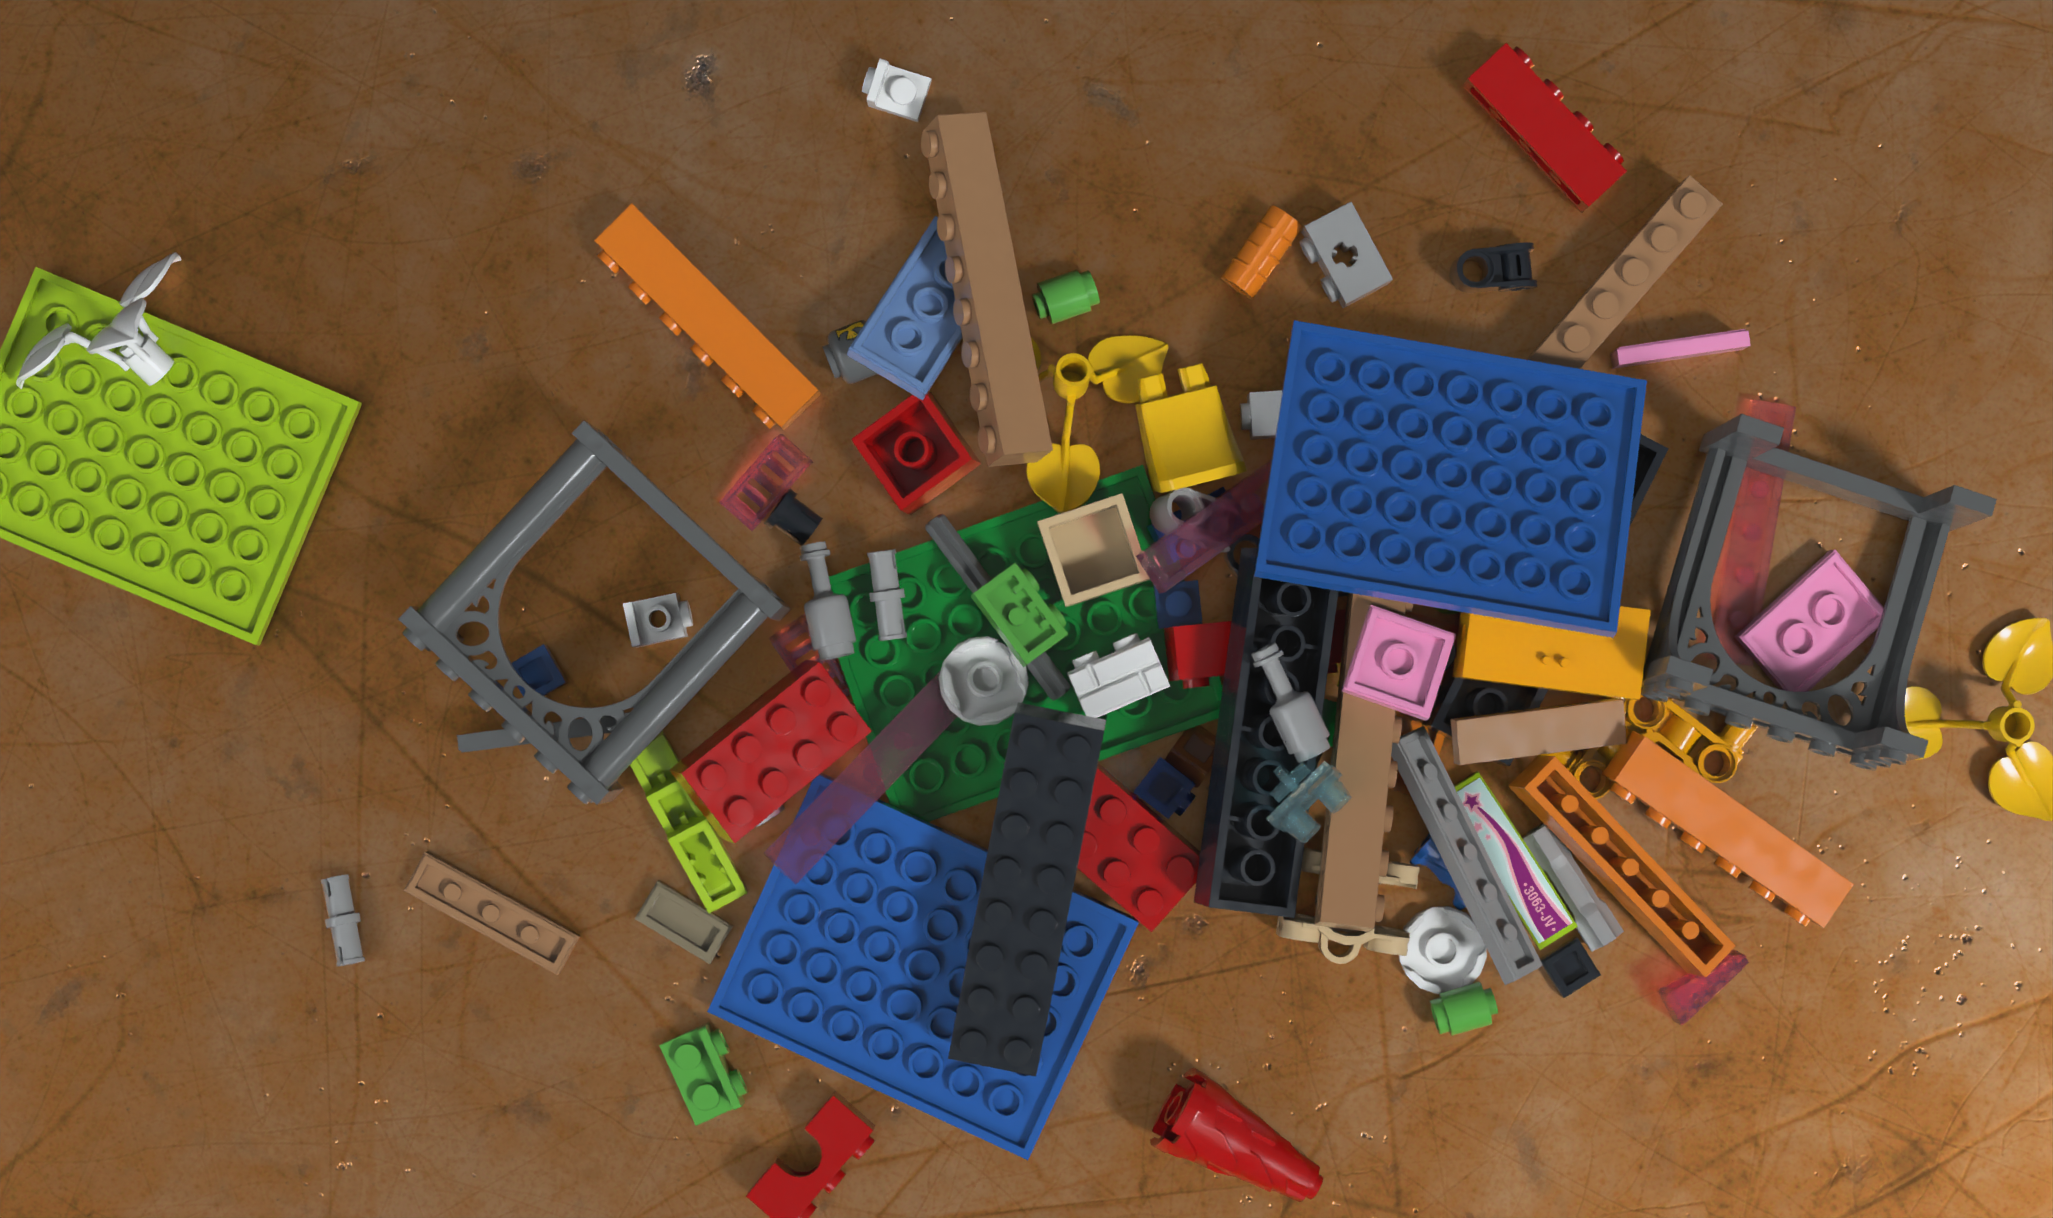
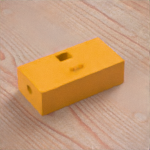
(1554, 657)

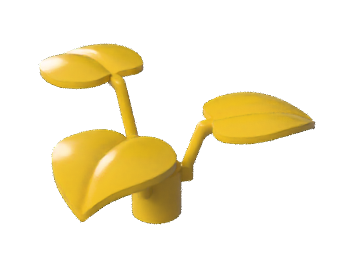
(1068, 472)
(2024, 661)

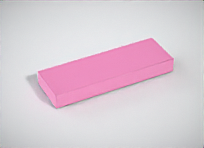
(1680, 348)

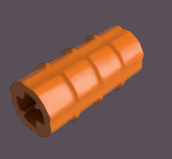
(1261, 252)

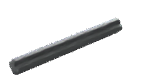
(975, 577)

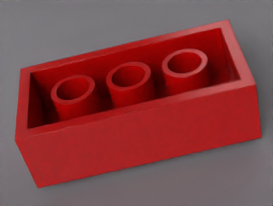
(770, 750)
(1135, 853)

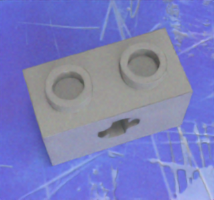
(1345, 230)

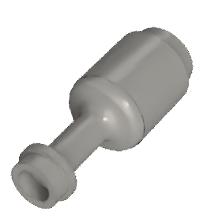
(827, 612)
(1294, 711)

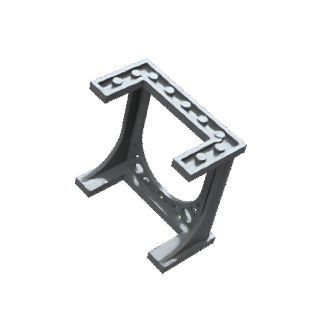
(1877, 726)
(600, 765)

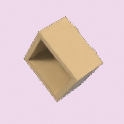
(1093, 550)

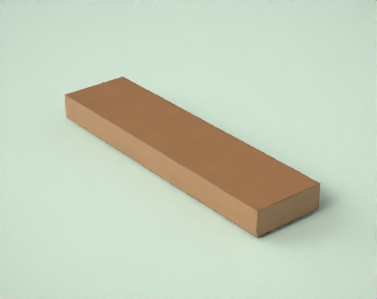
(1538, 731)
(492, 913)

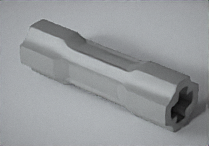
(1590, 913)

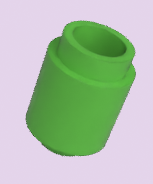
(1065, 296)
(1463, 1009)

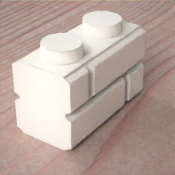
(1117, 678)

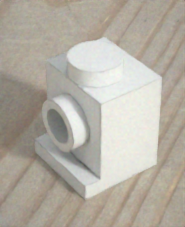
(639, 623)

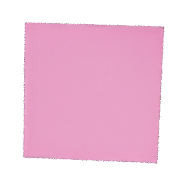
(1398, 662)

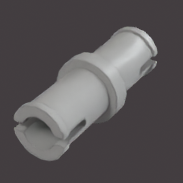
(887, 595)
(342, 920)

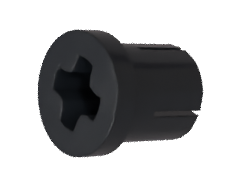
(793, 518)

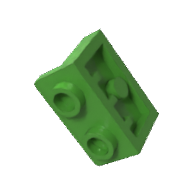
(1020, 613)
(703, 1073)

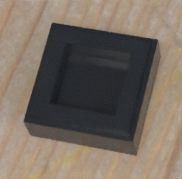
(1569, 967)

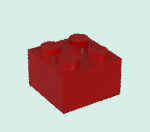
(916, 452)

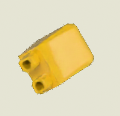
(1186, 432)

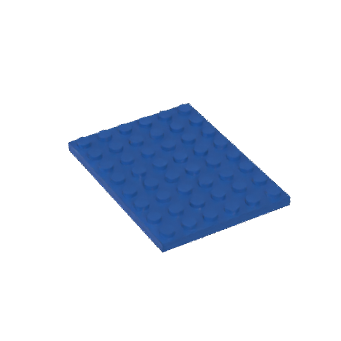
(1452, 479)
(871, 967)

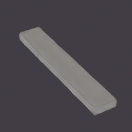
(1465, 856)

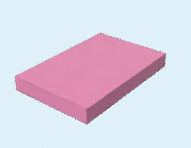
(1812, 625)

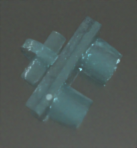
(1292, 812)

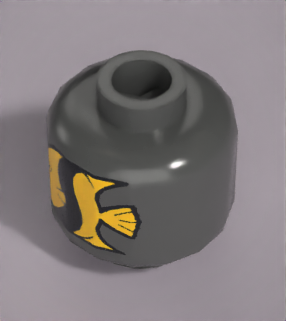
(836, 354)

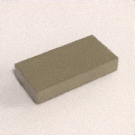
(684, 922)

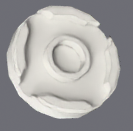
(982, 681)
(1443, 949)

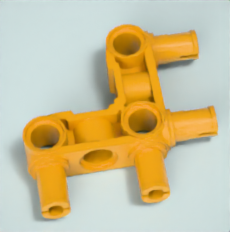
(1675, 733)

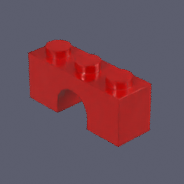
(841, 1134)

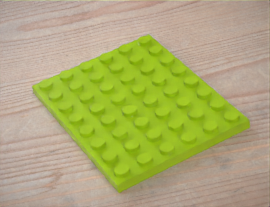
(168, 486)

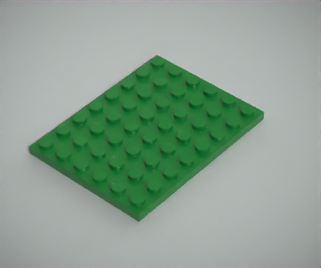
(938, 614)

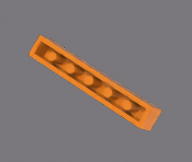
(707, 317)
(1727, 829)
(1622, 865)

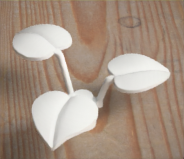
(139, 352)

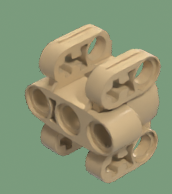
(1379, 939)

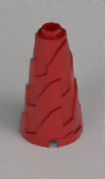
(1231, 1139)

